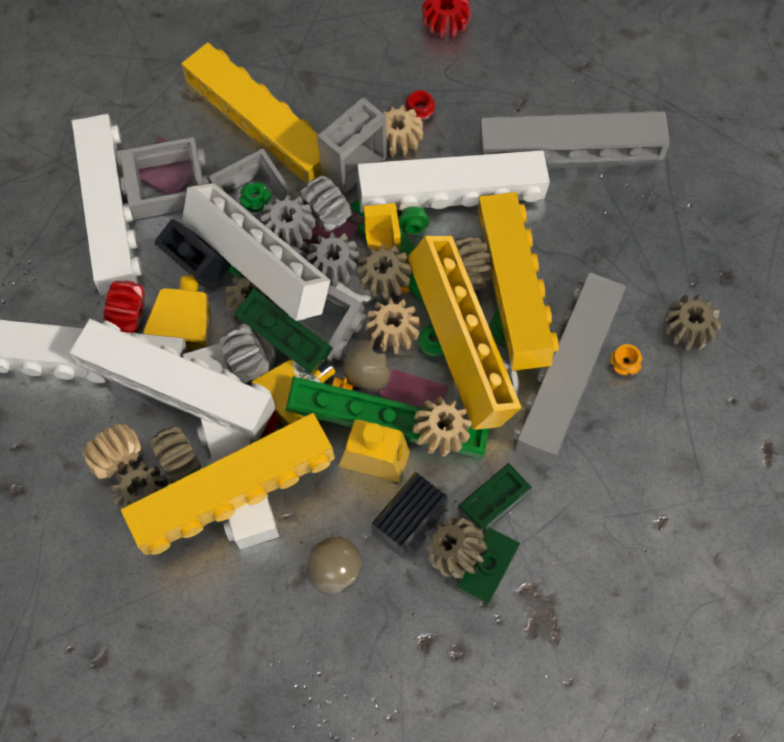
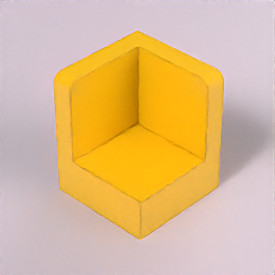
(382, 226)

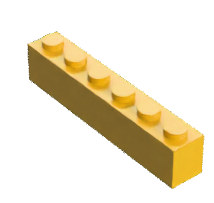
(254, 110)
(515, 282)
(463, 333)
(228, 485)

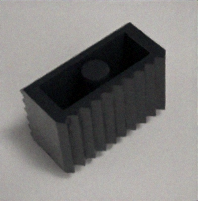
(192, 253)
(410, 515)

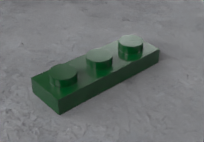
(283, 331)

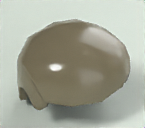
(366, 368)
(334, 564)

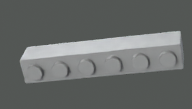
(580, 136)
(570, 370)

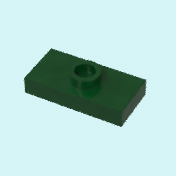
(494, 497)
(488, 574)

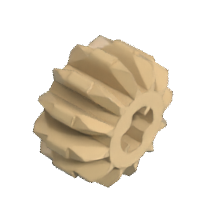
(402, 130)
(394, 316)
(443, 439)
(112, 451)

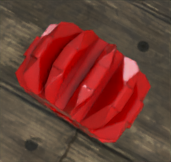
(446, 16)
(125, 305)

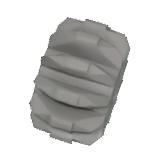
(327, 203)
(295, 213)
(342, 251)
(244, 353)

